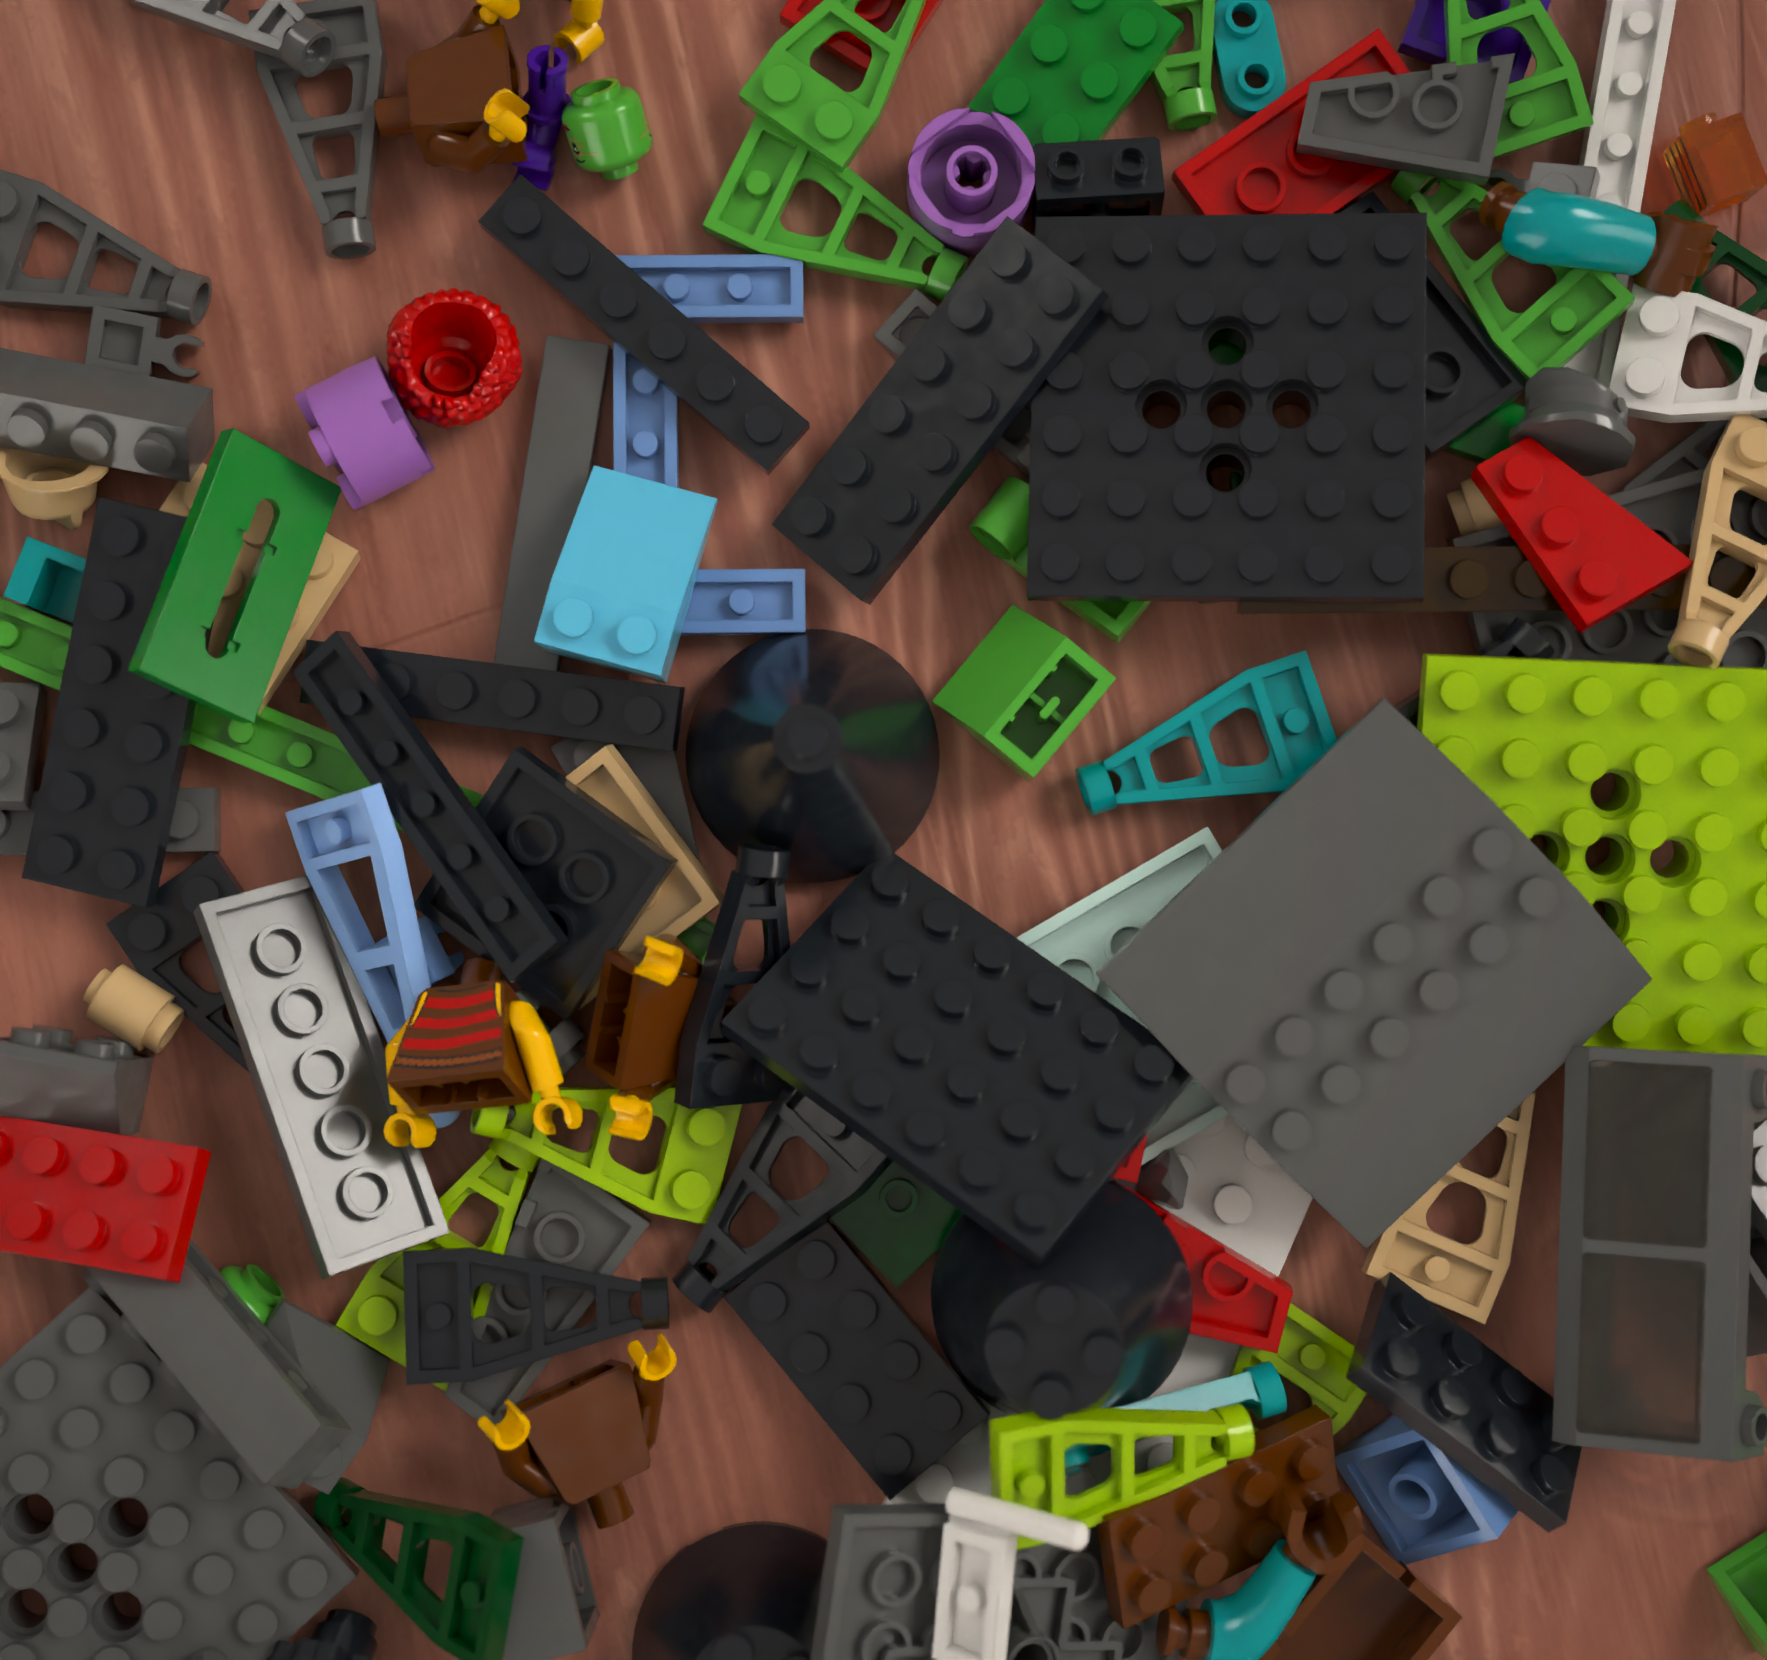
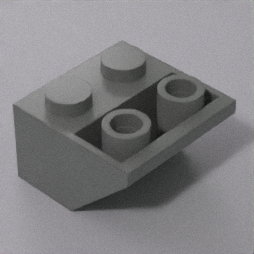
(73, 1083)

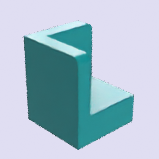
(47, 579)

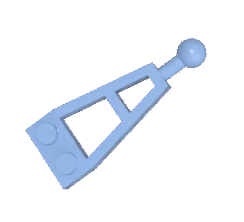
(351, 829)

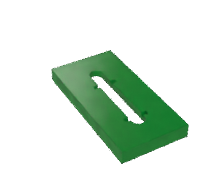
(173, 639)

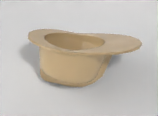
(49, 485)

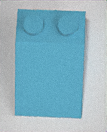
(626, 574)

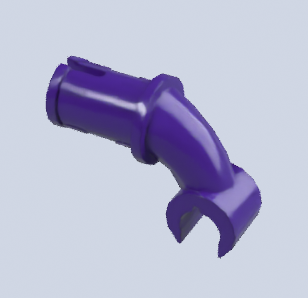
(546, 100)

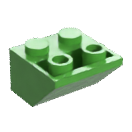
(1023, 691)

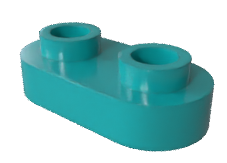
(1246, 51)

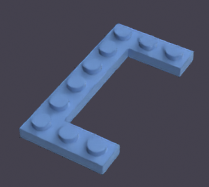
(647, 423)

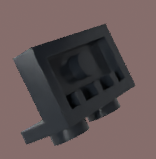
(1098, 178)

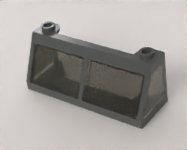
(1657, 1252)

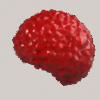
(452, 357)

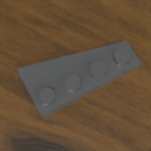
(560, 1224)

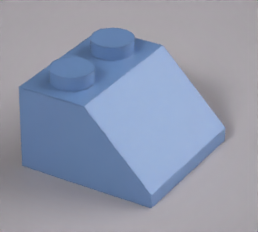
(1419, 1494)

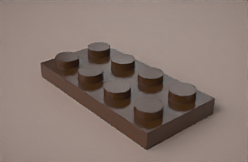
(1216, 1523)

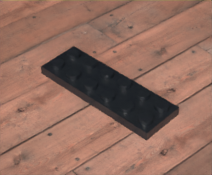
(940, 410)
(113, 734)

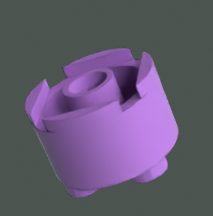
(976, 148)
(364, 432)

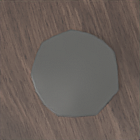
(1576, 420)

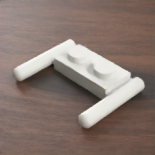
(979, 1570)

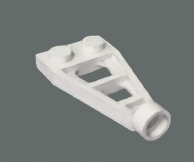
(1654, 351)

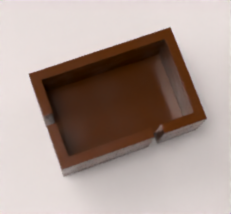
(1367, 1613)

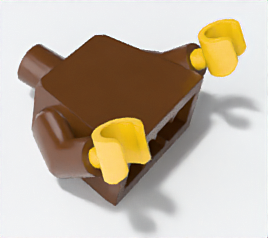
(463, 96)
(640, 1026)
(586, 1433)

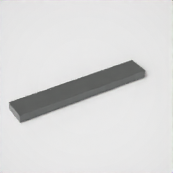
(552, 488)

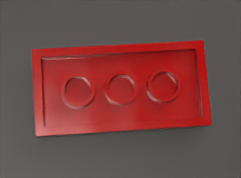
(1258, 164)
(98, 1197)

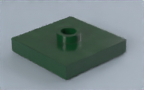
(897, 1223)

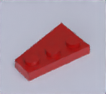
(1574, 534)
(1230, 1293)

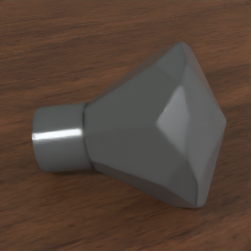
(1162, 1180)

